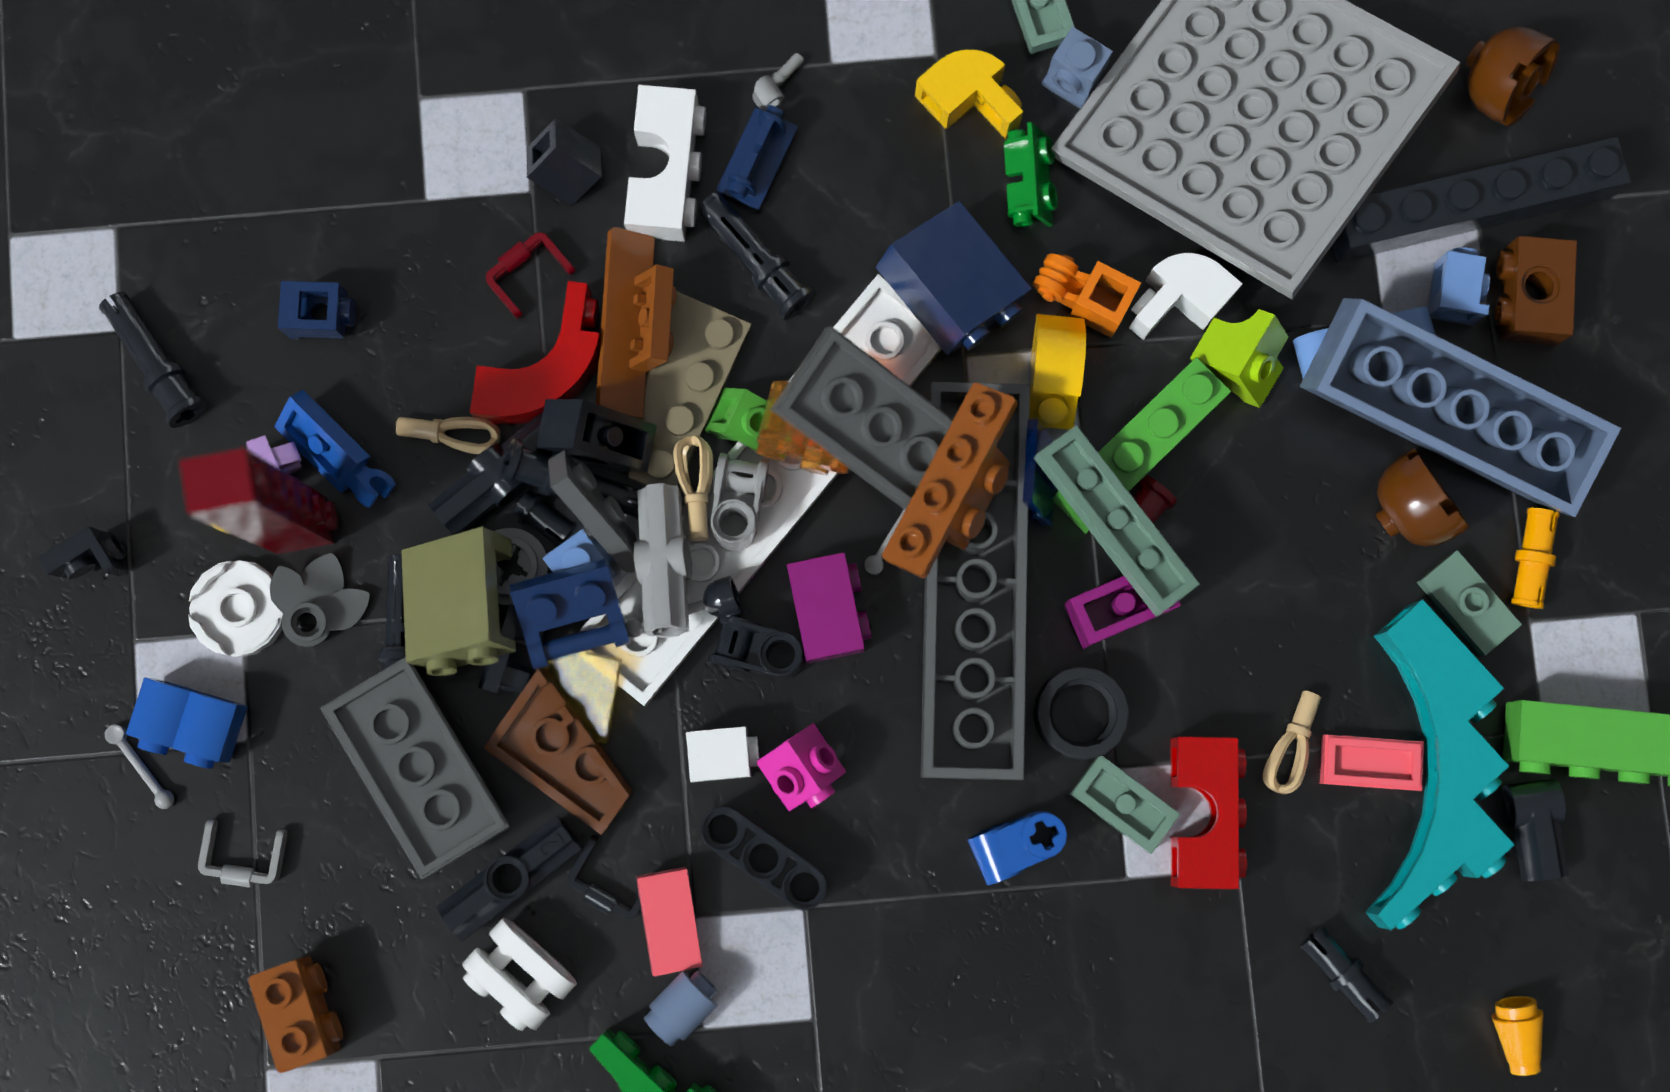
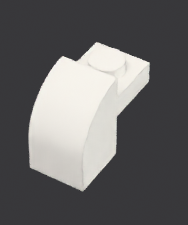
(1189, 283)

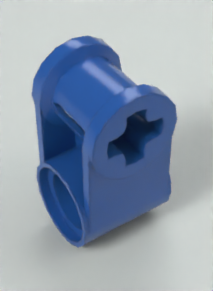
(1008, 849)

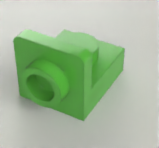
(737, 417)

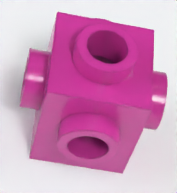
(802, 768)

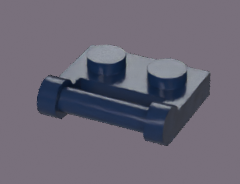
(566, 599)

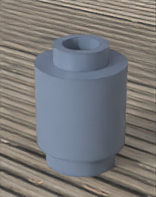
(681, 1007)

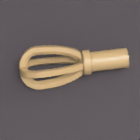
(436, 429)
(695, 501)
(1299, 730)

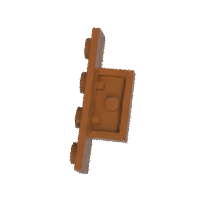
(633, 320)
(956, 485)

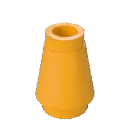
(1520, 1033)

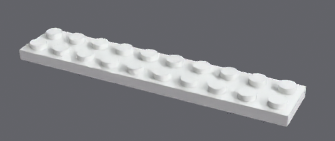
(894, 338)

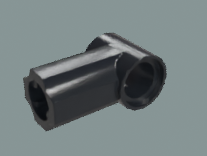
(1535, 816)

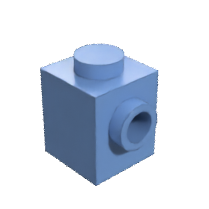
(577, 551)

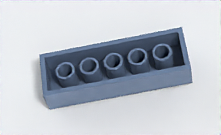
(1459, 406)

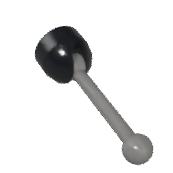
(719, 599)

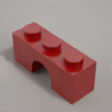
(1213, 855)

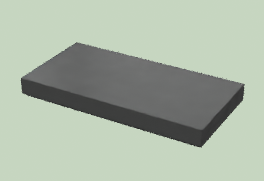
(863, 416)
(415, 768)

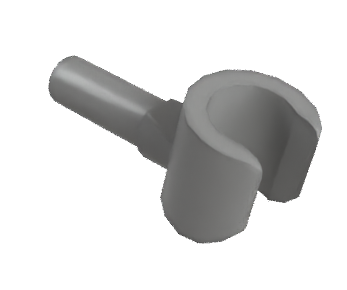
(766, 88)

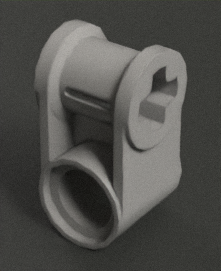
(738, 491)

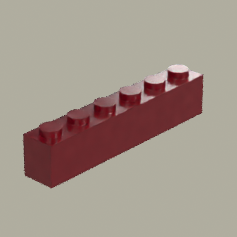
(257, 501)

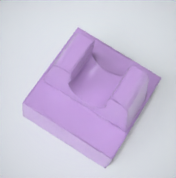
(284, 456)

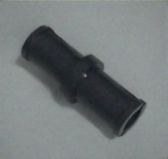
(1346, 974)

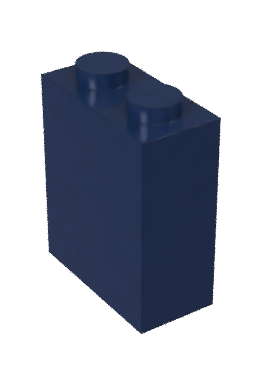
(954, 279)

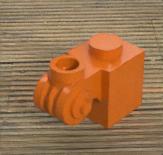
(1096, 297)

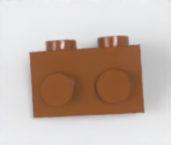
(296, 1013)

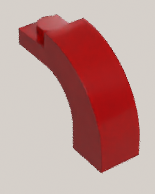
(520, 394)

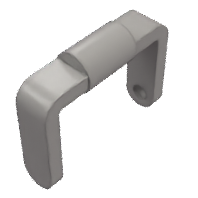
(235, 874)

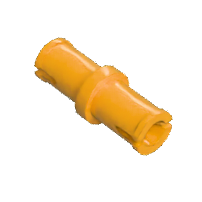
(1535, 558)

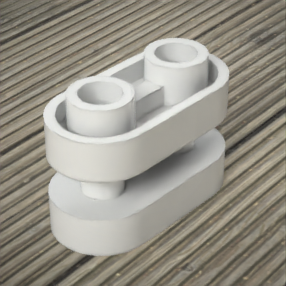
(521, 1004)

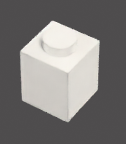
(721, 754)

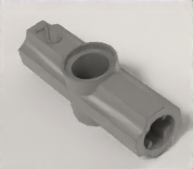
(663, 560)

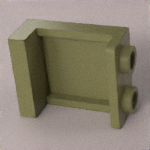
(454, 601)

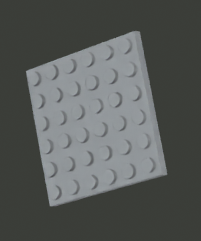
(1256, 124)

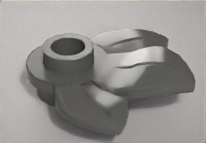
(317, 592)

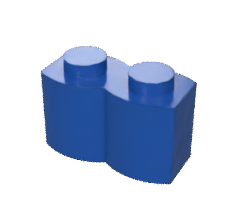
(186, 721)

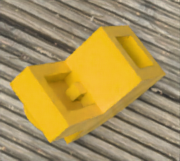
(967, 81)
(1057, 370)

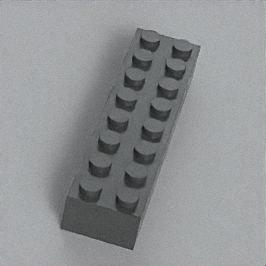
(979, 625)

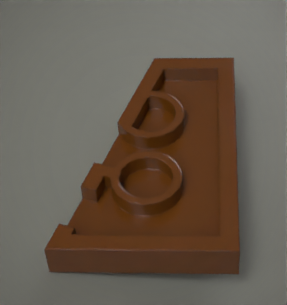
(559, 755)

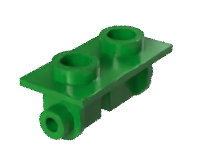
(1030, 157)

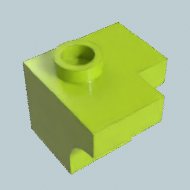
(1244, 354)

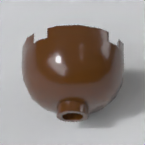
(1508, 71)
(1417, 503)

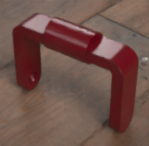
(514, 258)

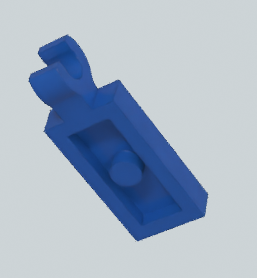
(331, 449)

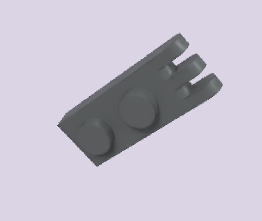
(600, 515)

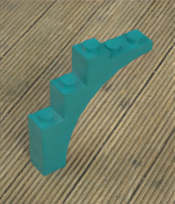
(1460, 764)

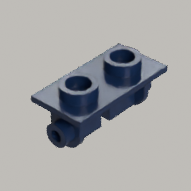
(757, 157)

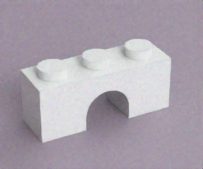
(670, 122)

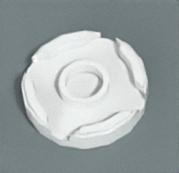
(234, 609)

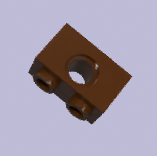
(1552, 269)

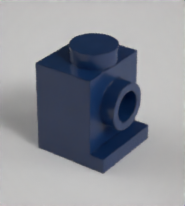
(301, 302)

